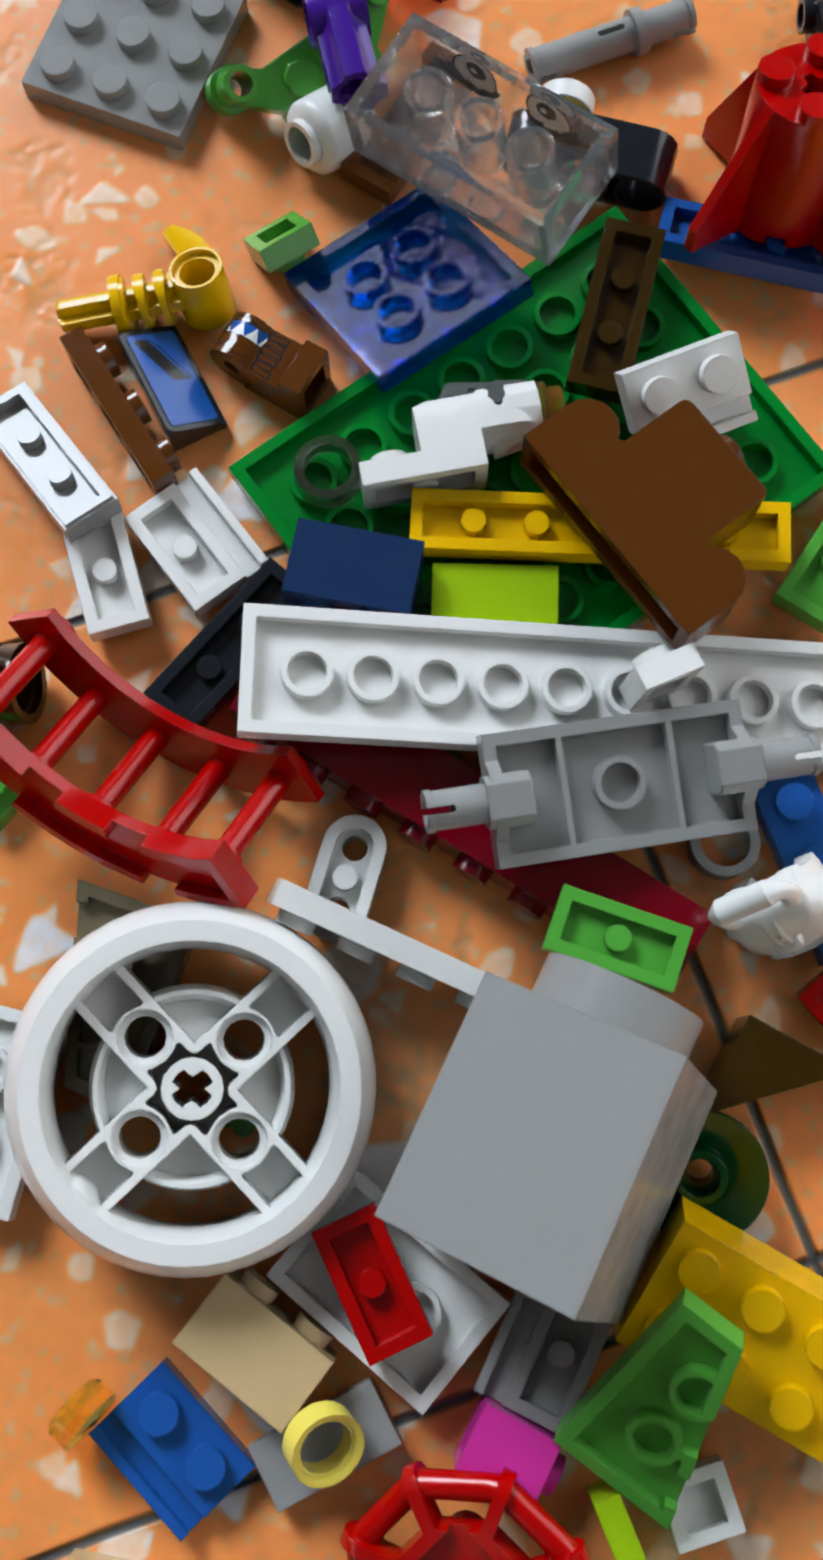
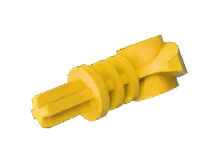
(193, 285)

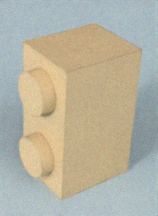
(258, 1346)

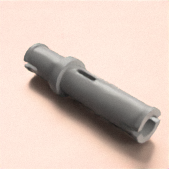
(626, 35)

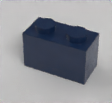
(352, 569)

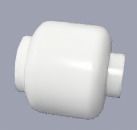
(318, 132)

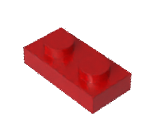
(372, 1284)

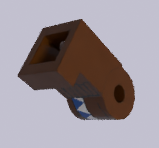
(272, 364)

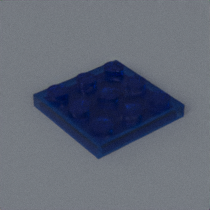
(408, 286)

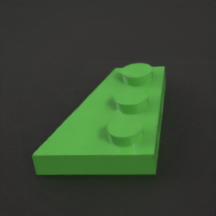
(655, 1405)

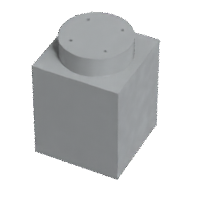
(556, 1136)

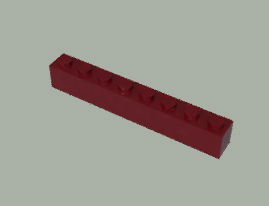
(391, 783)

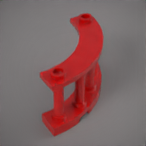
(90, 823)

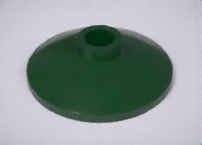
(738, 1175)

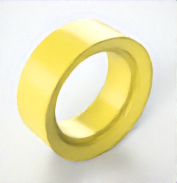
(337, 1465)

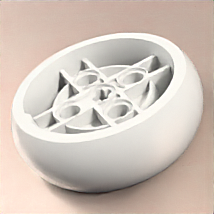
(286, 1189)

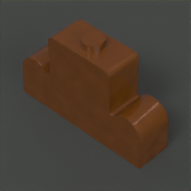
(652, 507)

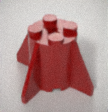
(774, 154)

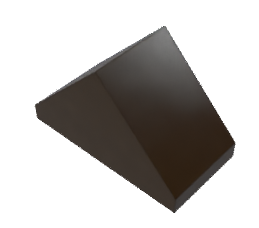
(760, 1063)

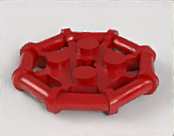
(465, 1532)

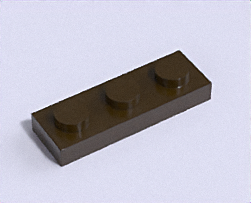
(614, 308)

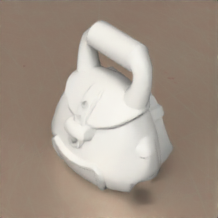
(777, 913)

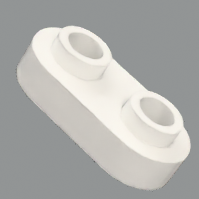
(345, 879)

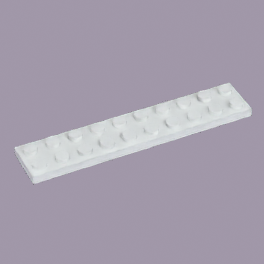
(457, 678)

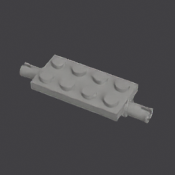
(618, 783)

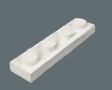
(364, 938)

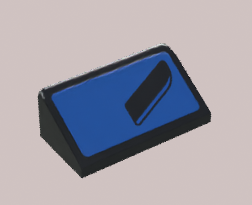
(172, 384)

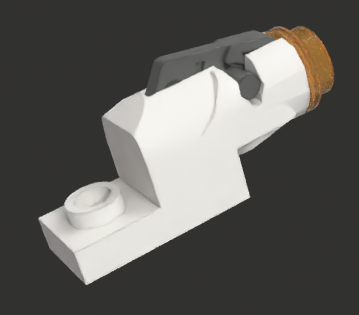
(456, 437)

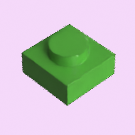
(282, 243)

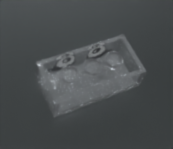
(482, 138)

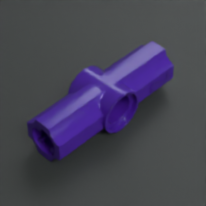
(343, 39)

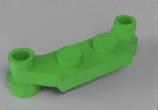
(282, 80)

